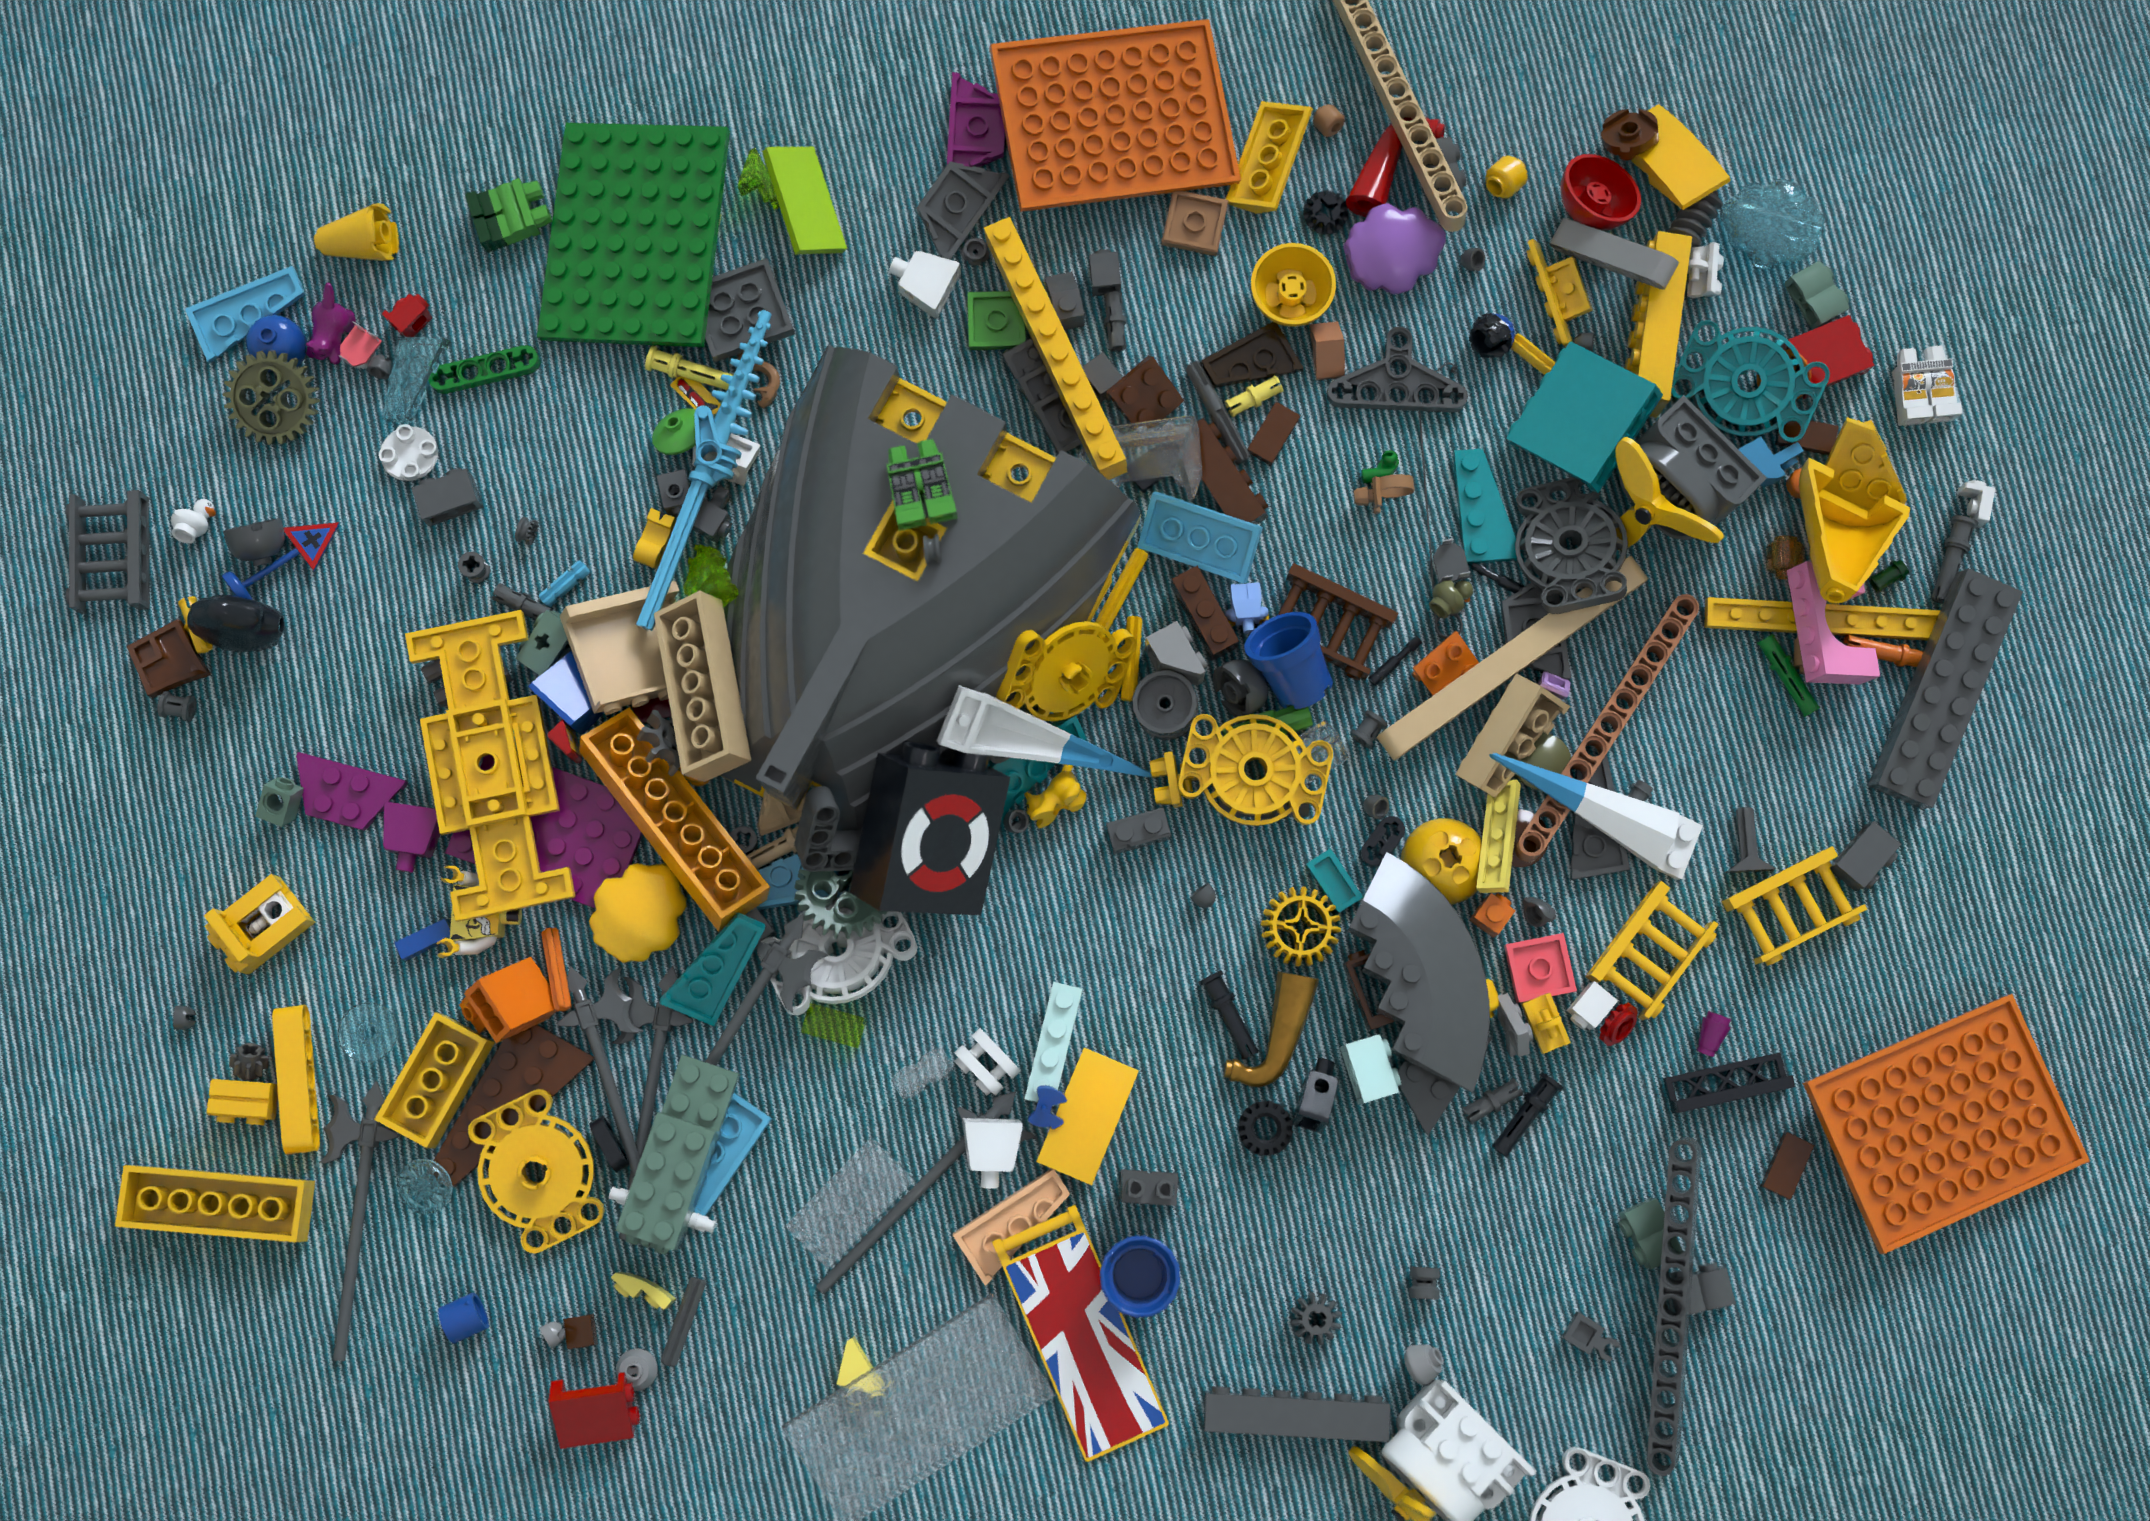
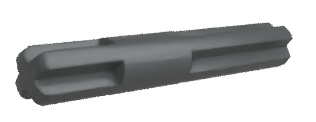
(1217, 411)

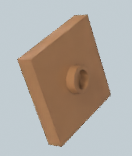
(1195, 222)

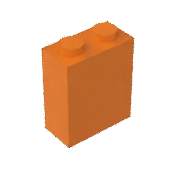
(512, 999)

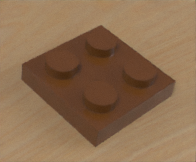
(1145, 393)

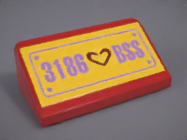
(566, 740)

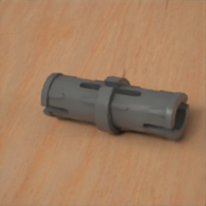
(1115, 321)
(518, 601)
(1492, 1101)

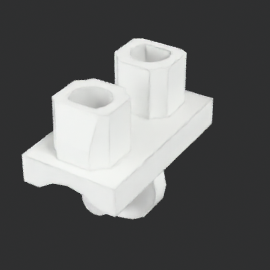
(1703, 270)

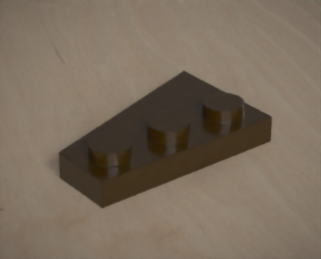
(1253, 358)

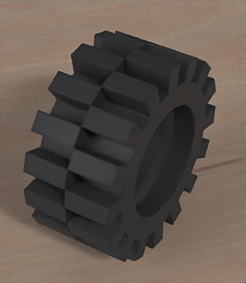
(1283, 1123)

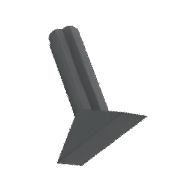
(1748, 844)

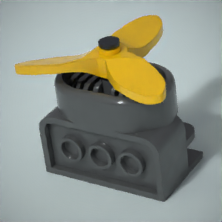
(1682, 477)

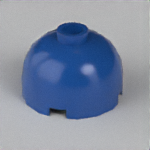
(276, 334)

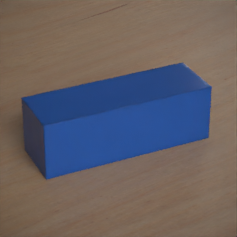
(423, 939)

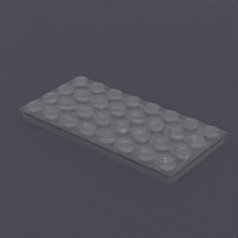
(918, 1410)

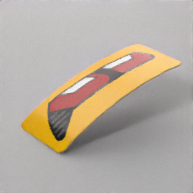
(695, 394)

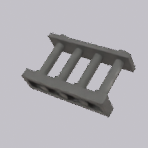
(135, 563)

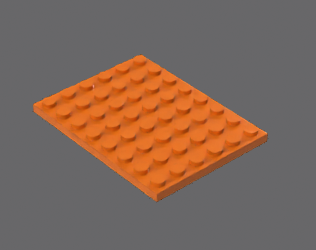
(1114, 114)
(1945, 1123)

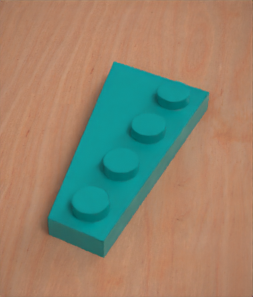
(1482, 515)
(715, 972)

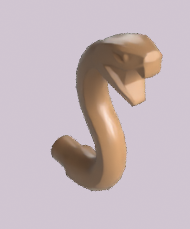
(768, 392)

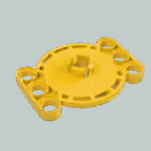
(1080, 657)
(1275, 752)
(543, 1144)

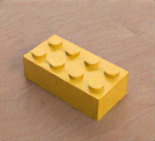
(434, 1080)

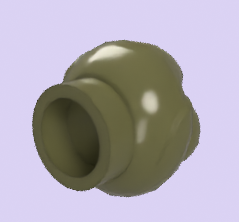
(1450, 598)

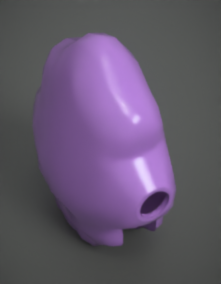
(1393, 248)

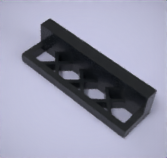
(1737, 1092)

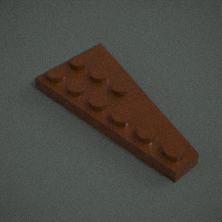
(520, 1065)

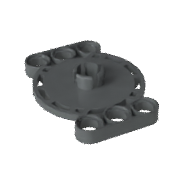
(1589, 527)

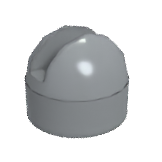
(553, 1333)

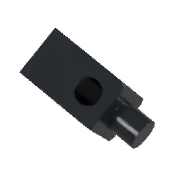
(1314, 1107)

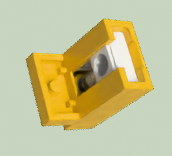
(230, 931)

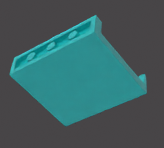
(1583, 414)

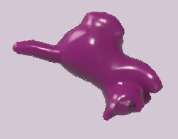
(329, 324)

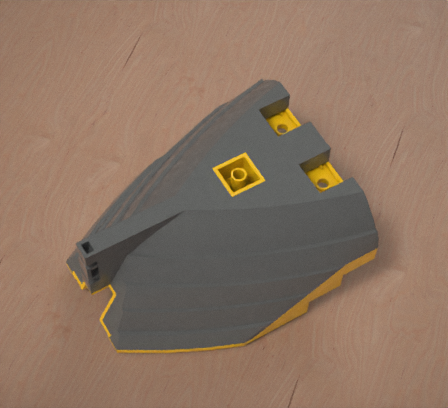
(840, 620)

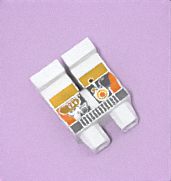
(1925, 387)

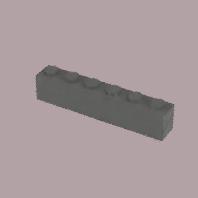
(1296, 1415)

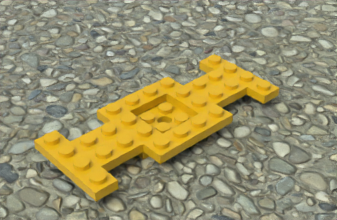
(490, 801)

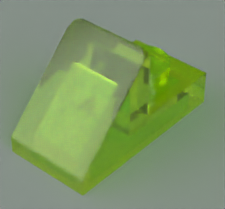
(757, 177)

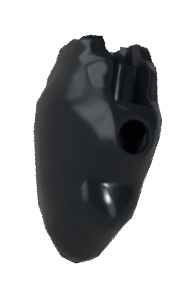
(235, 623)

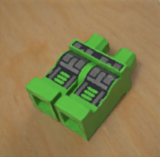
(918, 476)

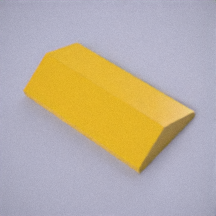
(1269, 156)

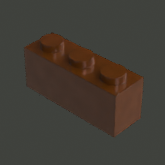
(1204, 613)

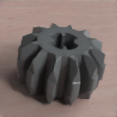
(1314, 1329)

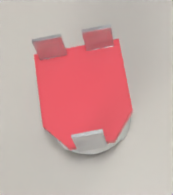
(359, 347)

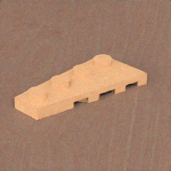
(1011, 1216)

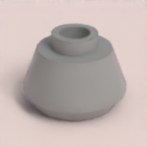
(1423, 1363)
(645, 1370)

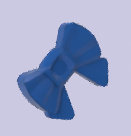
(1047, 1097)

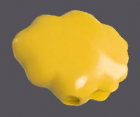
(638, 912)

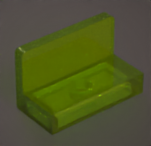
(834, 1025)

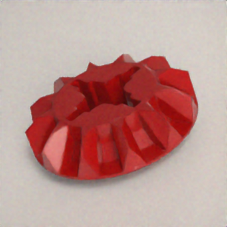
(1618, 1024)

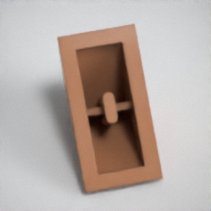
(1328, 350)

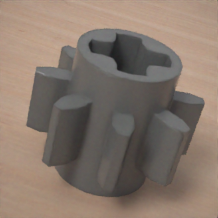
(249, 1061)

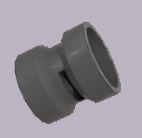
(1424, 1283)

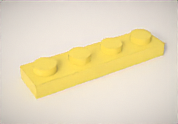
(1498, 840)

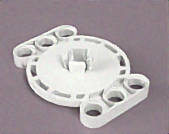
(851, 968)
(1589, 1496)

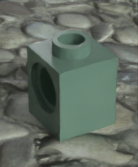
(272, 809)

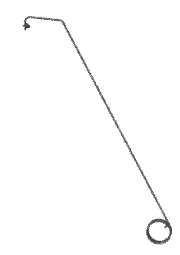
(1455, 615)

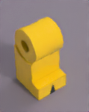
(654, 538)

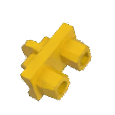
(1167, 767)
(1545, 1023)

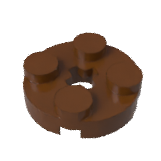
(1643, 132)

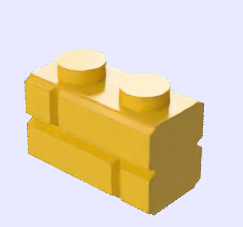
(243, 1100)

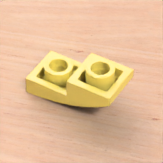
(634, 1285)

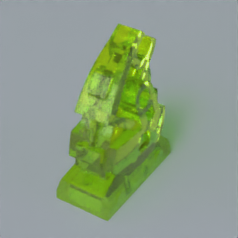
(709, 575)

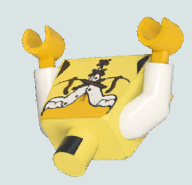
(476, 934)

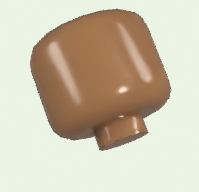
(1328, 120)

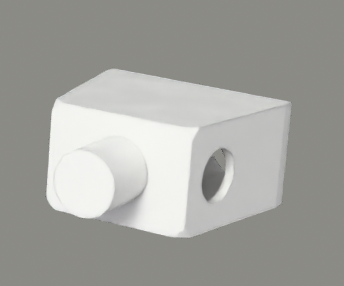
(926, 280)
(991, 1147)

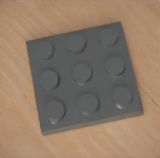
(735, 307)

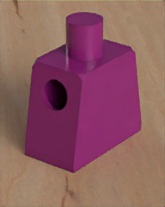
(409, 833)

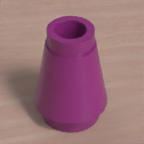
(1712, 1033)

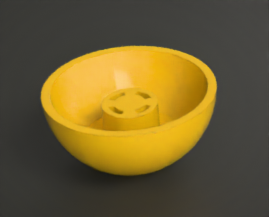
(1301, 273)
(1451, 876)

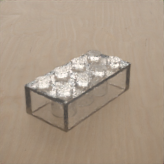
(850, 1203)

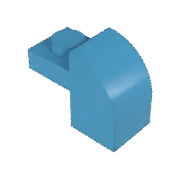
(1771, 465)

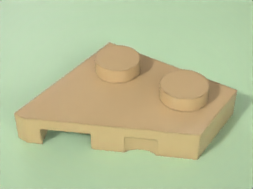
(776, 815)

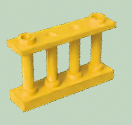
(1795, 877)
(1622, 946)

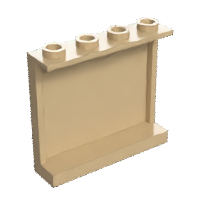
(613, 654)

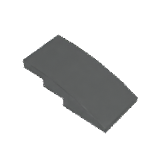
(1041, 395)

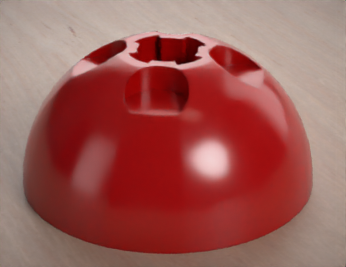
(1599, 192)

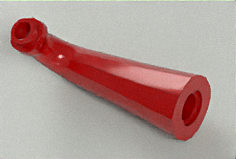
(1377, 174)

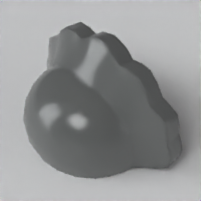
(1538, 912)

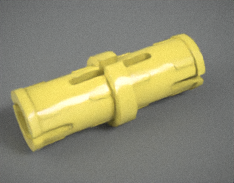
(1253, 396)

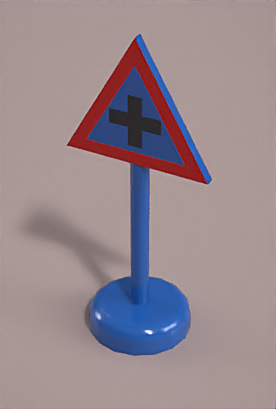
(309, 541)

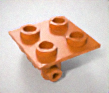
(1444, 664)

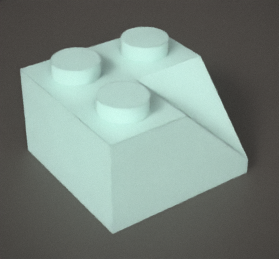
(1370, 1068)

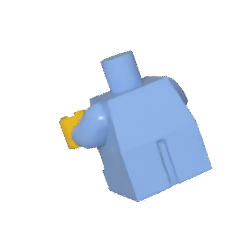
(1246, 606)

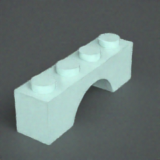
(1054, 1039)

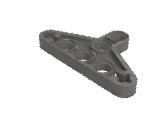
(1411, 382)

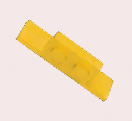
(1563, 290)

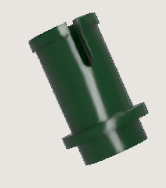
(1895, 571)

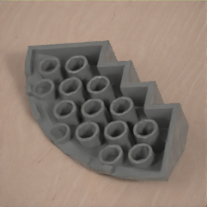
(1430, 973)

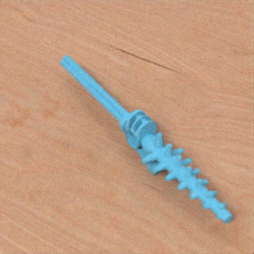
(710, 436)

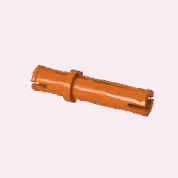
(1900, 655)

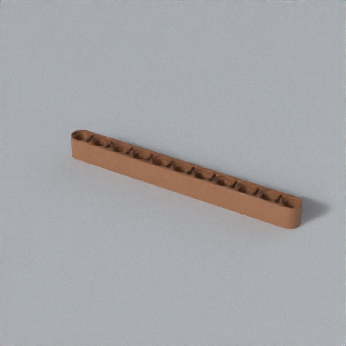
(1615, 716)

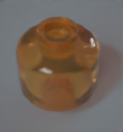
(1783, 555)

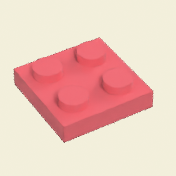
(1540, 967)

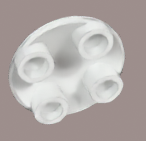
(408, 453)

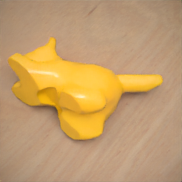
(1062, 793)

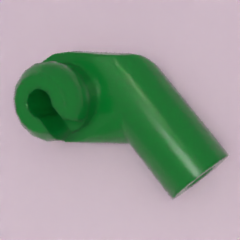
(1386, 466)

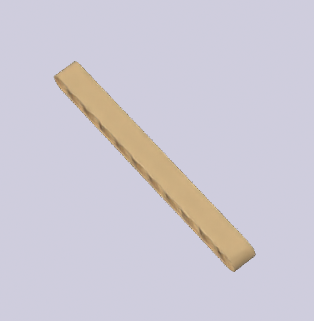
(1403, 107)
(1498, 668)

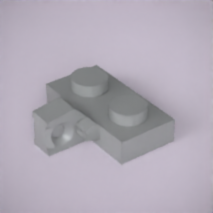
(1516, 1031)

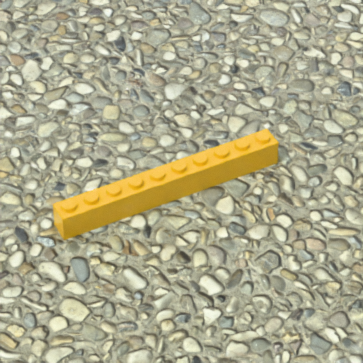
(1055, 349)

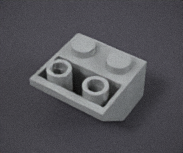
(1172, 651)

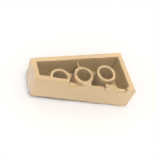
(1511, 731)

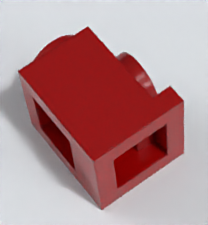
(408, 315)

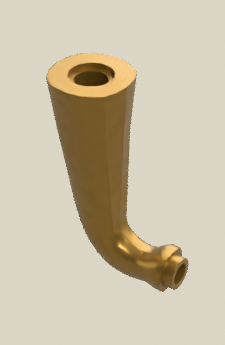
(1290, 1011)

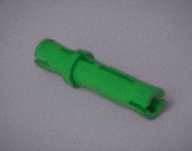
(1770, 645)

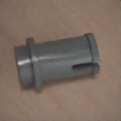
(1640, 791)

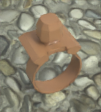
(1384, 487)

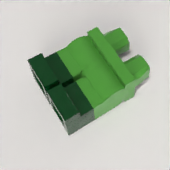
(506, 213)

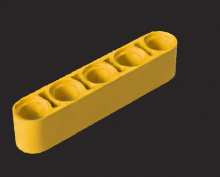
(296, 1079)

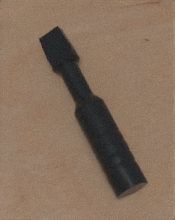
(1501, 580)
(1394, 661)

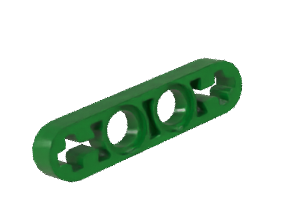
(483, 364)

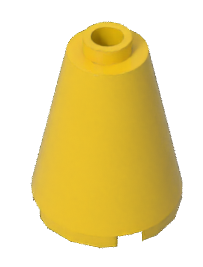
(360, 235)

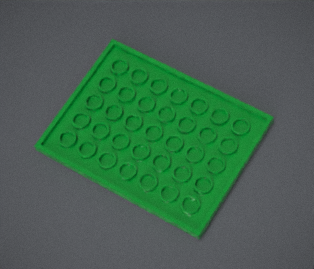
(634, 234)

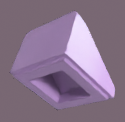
(1554, 684)

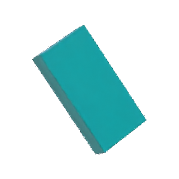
(1334, 880)

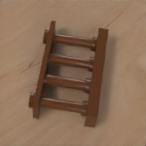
(1352, 604)

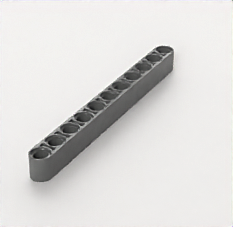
(1666, 1318)

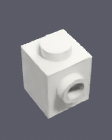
(1591, 1006)

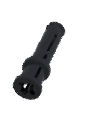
(1223, 1000)
(1535, 1103)

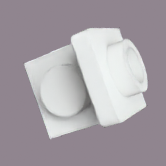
(1981, 504)

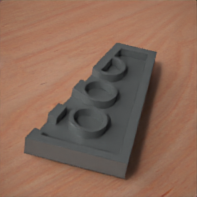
(1593, 850)

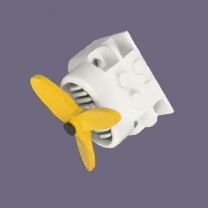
(1445, 1458)

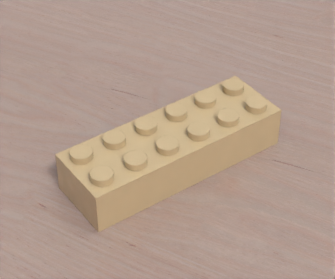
(702, 686)

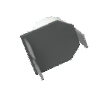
(1450, 562)

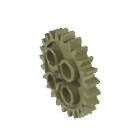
(254, 377)

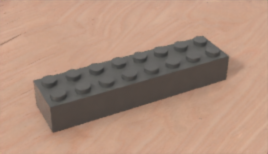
(1945, 689)

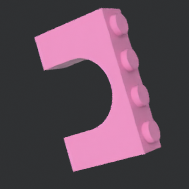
(1822, 654)

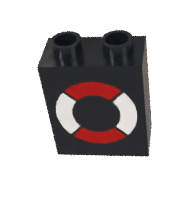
(929, 832)

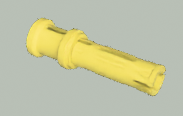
(676, 361)

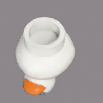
(192, 524)

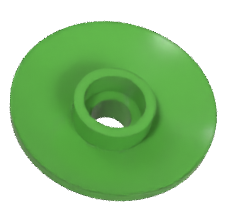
(675, 432)

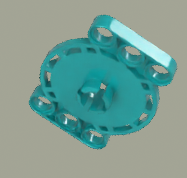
(1742, 355)

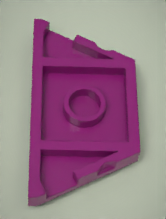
(974, 124)
(344, 792)

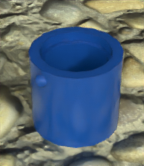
(463, 1318)

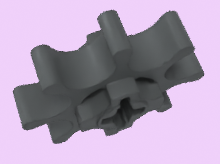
(662, 739)

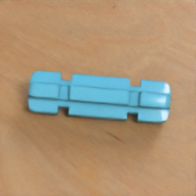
(564, 583)

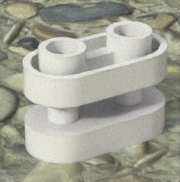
(987, 1080)

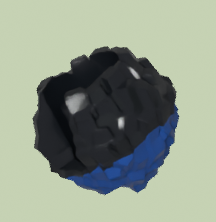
(1492, 335)

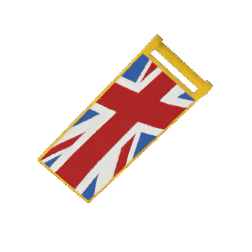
(1082, 1338)

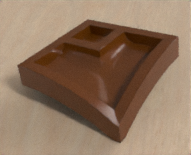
(167, 659)

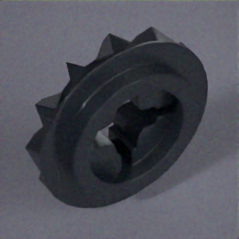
(1322, 223)

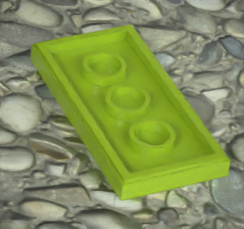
(804, 200)

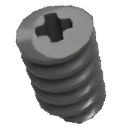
(1696, 218)

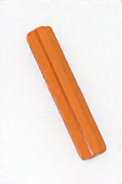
(556, 969)

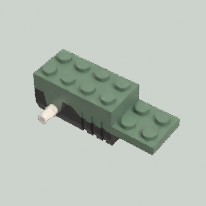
(676, 1159)

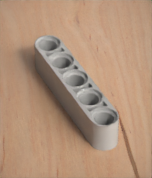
(1614, 253)

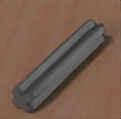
(683, 1321)

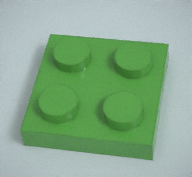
(994, 321)

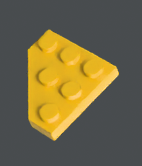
(1862, 467)

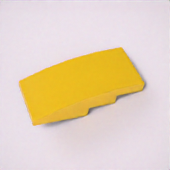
(1680, 163)
(1089, 1116)

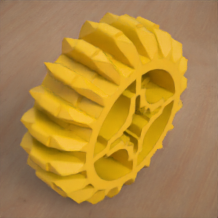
(1315, 927)

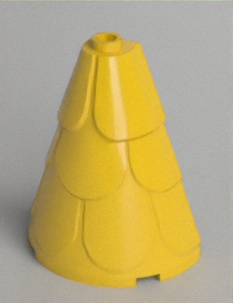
(1842, 536)

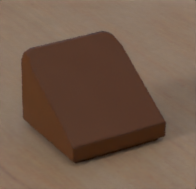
(580, 1331)

